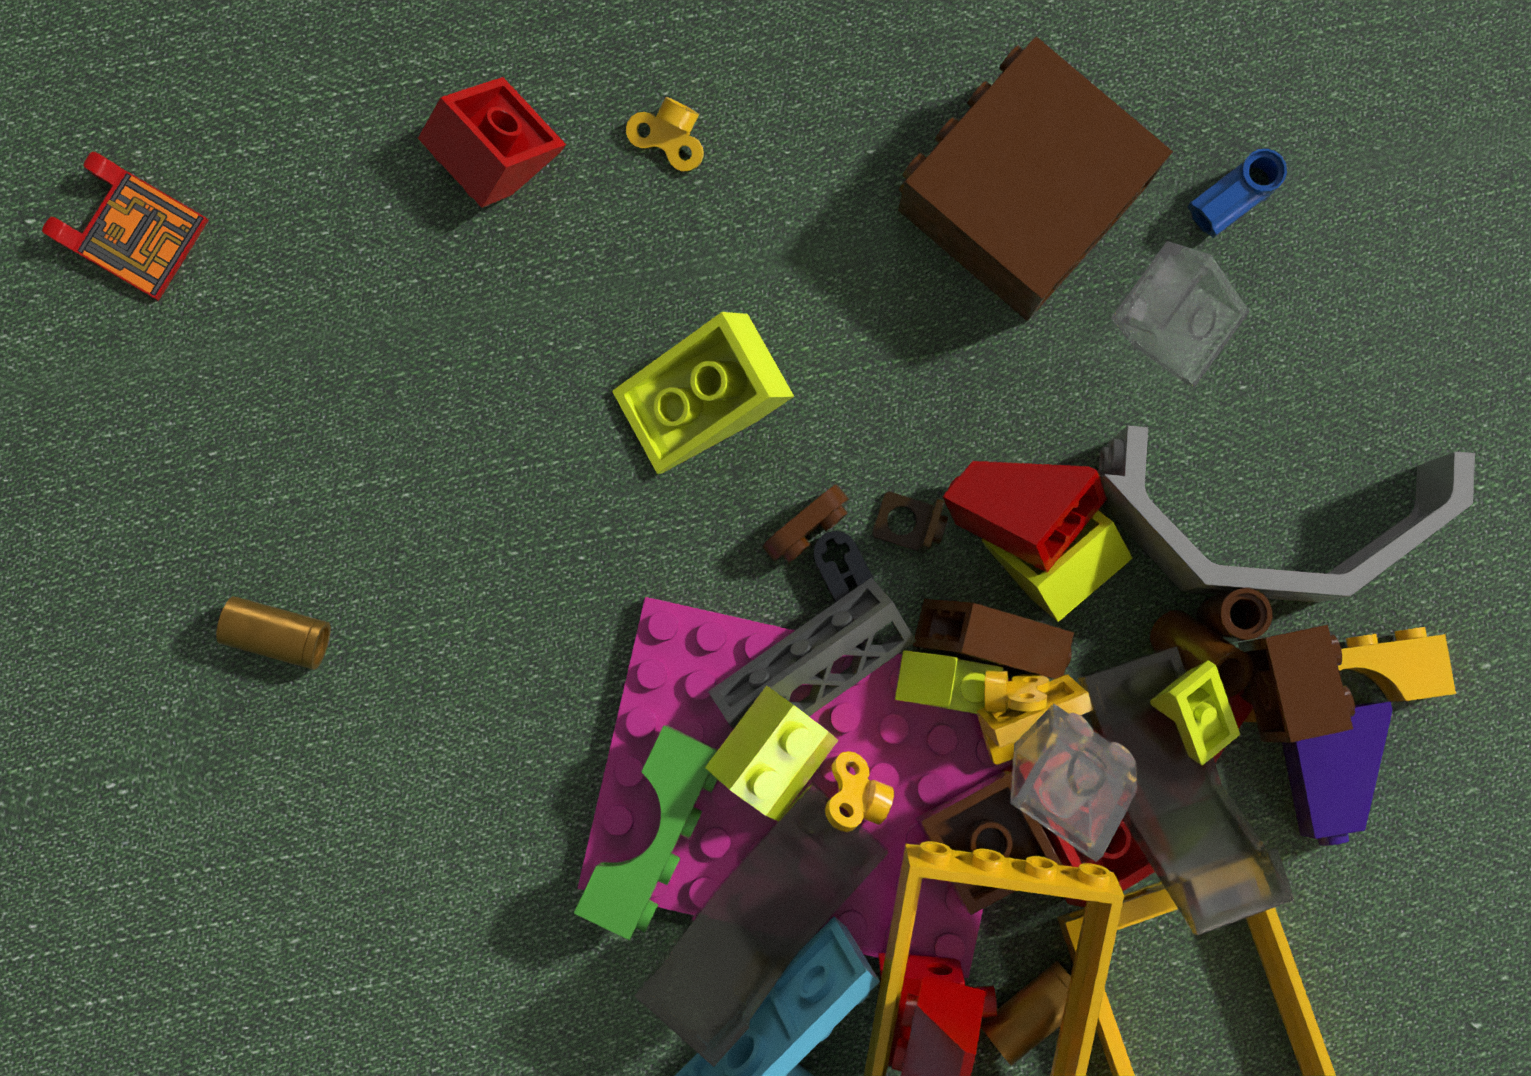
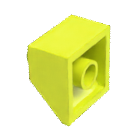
(1078, 572)
(771, 754)

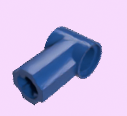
(1237, 192)

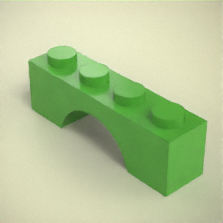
(621, 891)

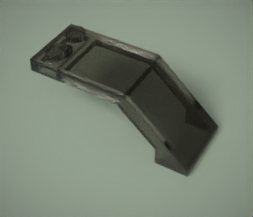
(1181, 809)
(757, 925)

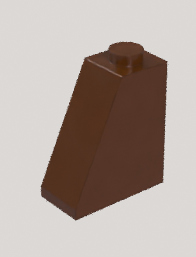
(993, 638)

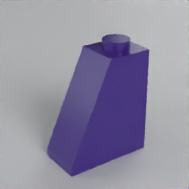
(1337, 775)

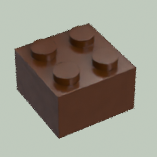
(1298, 685)
(986, 820)

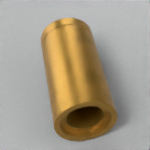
(273, 632)
(1029, 1014)

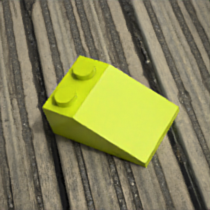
(702, 391)

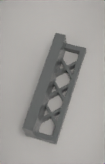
(811, 651)

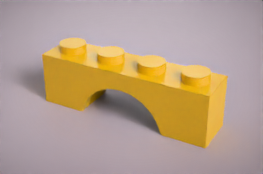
(1403, 669)

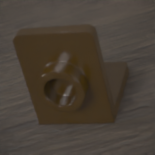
(928, 527)

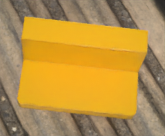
(1005, 728)

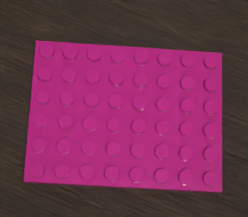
(910, 746)

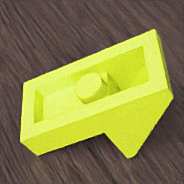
(942, 681)
(1200, 711)

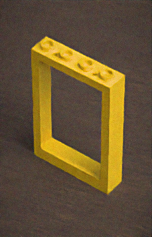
(1031, 875)
(1276, 960)

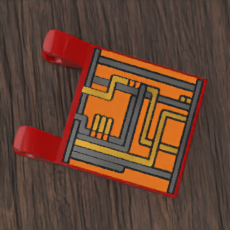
(134, 231)

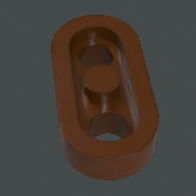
(823, 512)

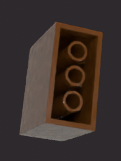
(1030, 176)

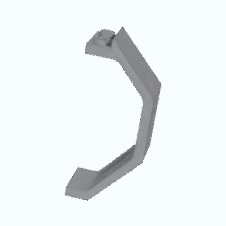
(1442, 493)

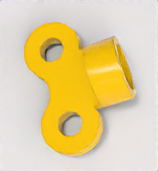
(669, 132)
(1022, 693)
(857, 794)

